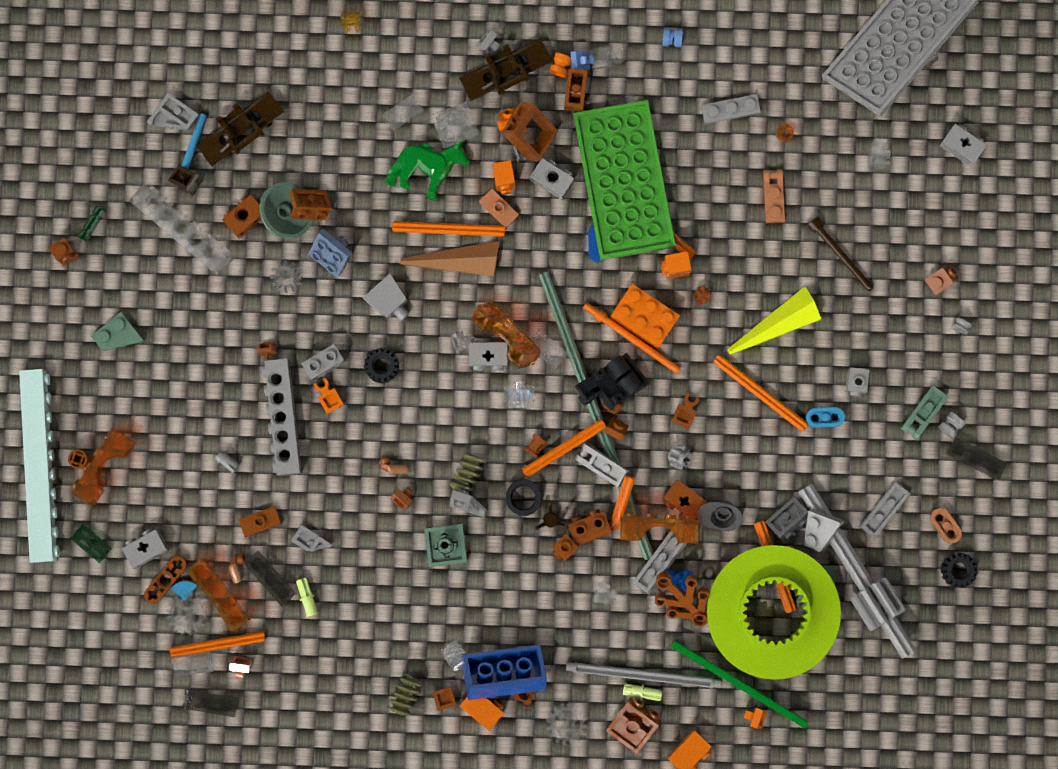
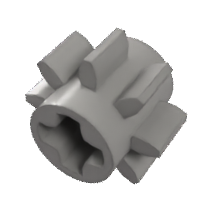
(679, 457)

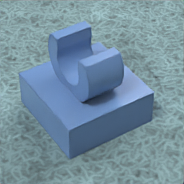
(581, 60)

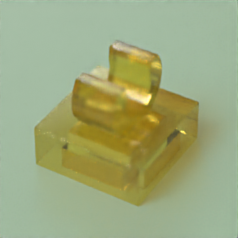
(350, 19)

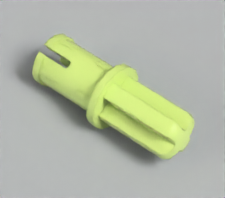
(306, 597)
(642, 692)

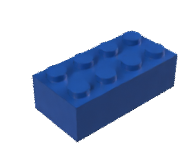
(504, 672)

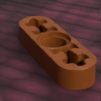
(170, 565)

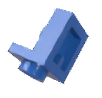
(679, 578)

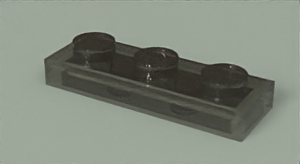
(976, 458)
(270, 578)

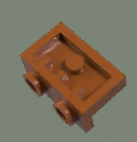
(310, 204)

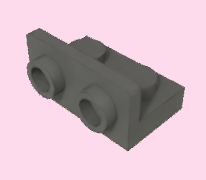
(788, 520)

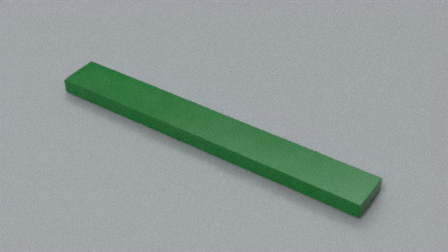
(739, 684)

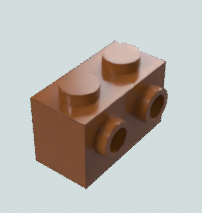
(589, 528)

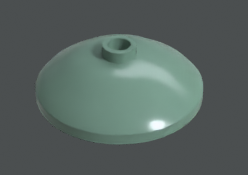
(278, 199)

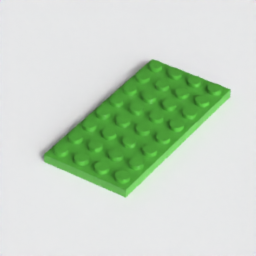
(624, 180)

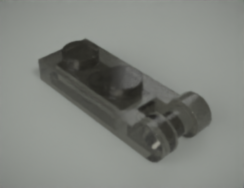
(211, 703)

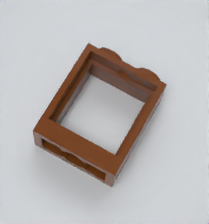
(514, 129)

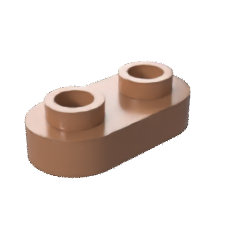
(945, 525)

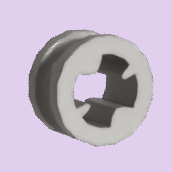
(961, 325)

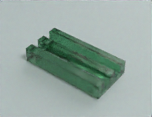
(79, 533)

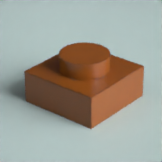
(616, 428)
(444, 698)

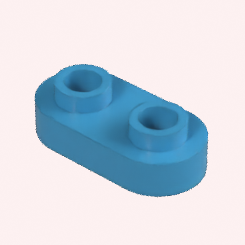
(824, 417)

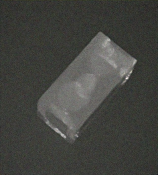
(550, 351)

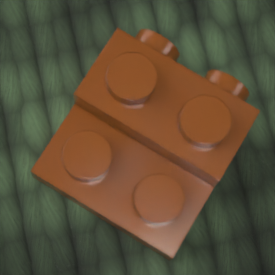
(634, 724)

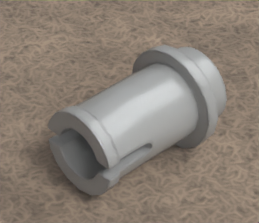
(228, 462)

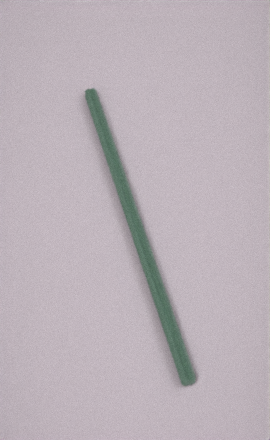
(581, 375)

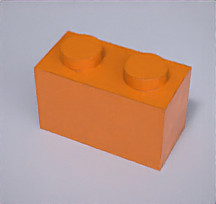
(504, 177)
(676, 265)
(483, 711)
(690, 751)

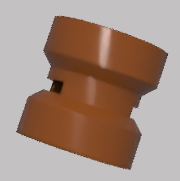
(81, 461)

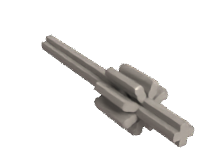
(876, 601)

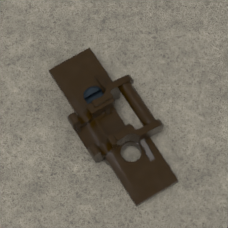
(502, 64)
(236, 123)

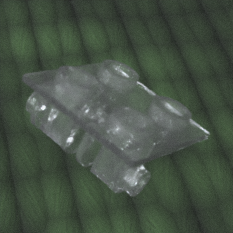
(454, 125)

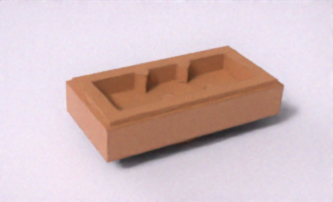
(499, 208)

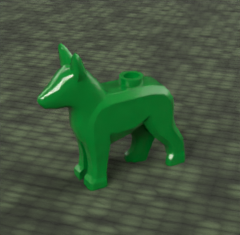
(432, 163)

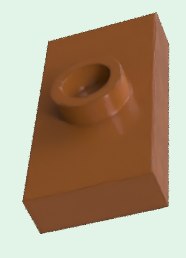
(260, 521)

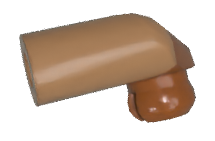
(392, 468)
(234, 567)

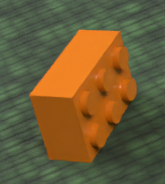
(644, 316)

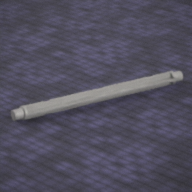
(643, 675)

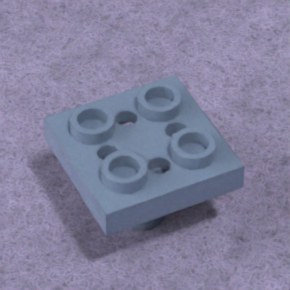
(330, 252)

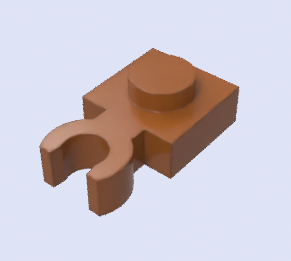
(684, 413)

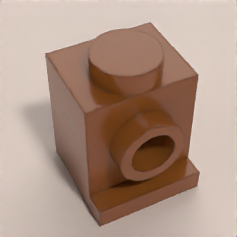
(63, 251)

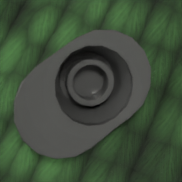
(719, 516)

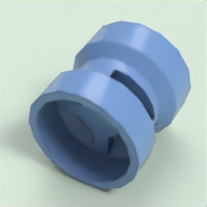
(672, 37)

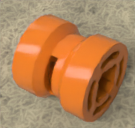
(560, 65)

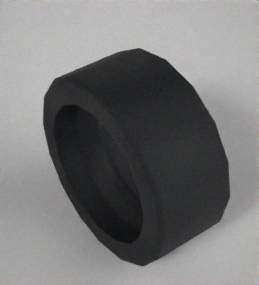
(509, 494)

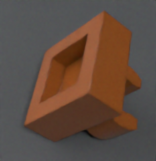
(402, 499)

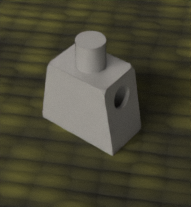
(387, 299)

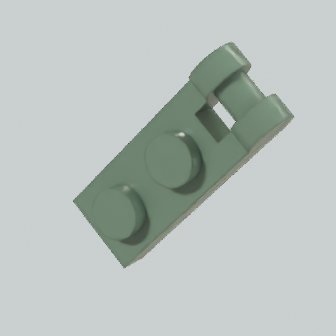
(925, 411)

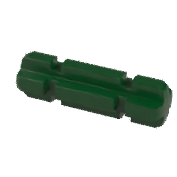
(91, 223)

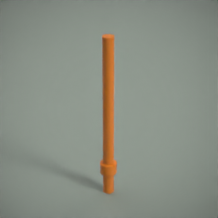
(600, 316)

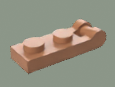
(773, 197)

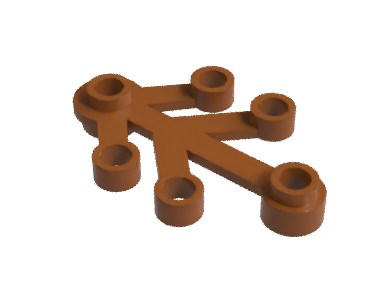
(697, 614)

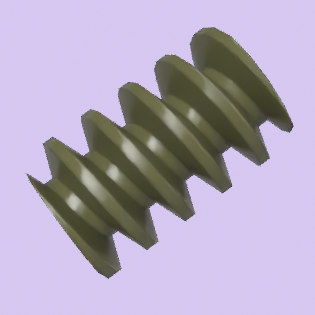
(466, 474)
(406, 695)

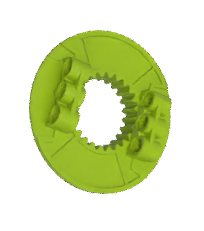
(810, 640)

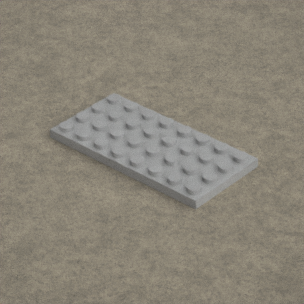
(894, 49)

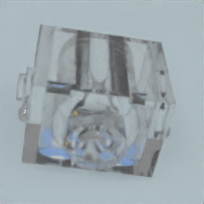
(519, 395)

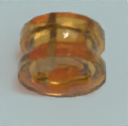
(790, 133)

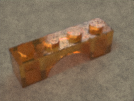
(493, 319)
(89, 486)
(685, 530)
(215, 589)

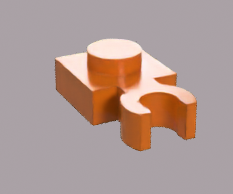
(329, 399)

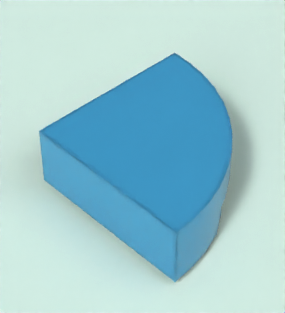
(184, 587)

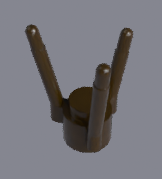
(551, 520)

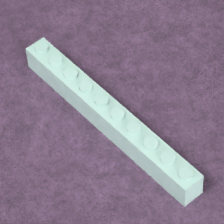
(38, 465)

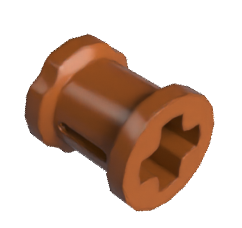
(535, 446)

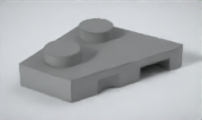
(173, 115)
(463, 501)
(820, 529)

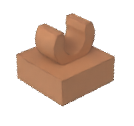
(241, 666)

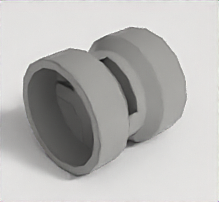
(951, 425)

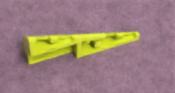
(791, 315)

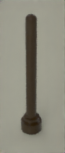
(817, 226)

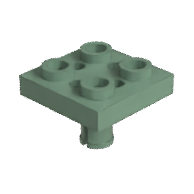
(445, 545)

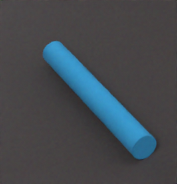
(194, 141)

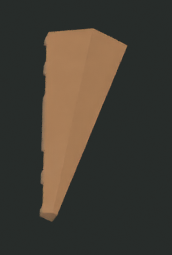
(472, 259)

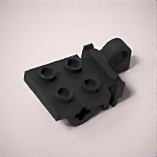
(613, 382)

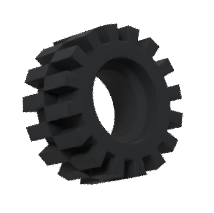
(373, 357)
(970, 565)

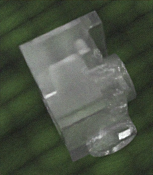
(879, 154)

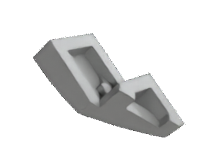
(309, 540)

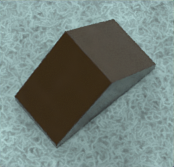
(185, 180)

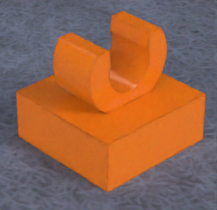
(758, 718)

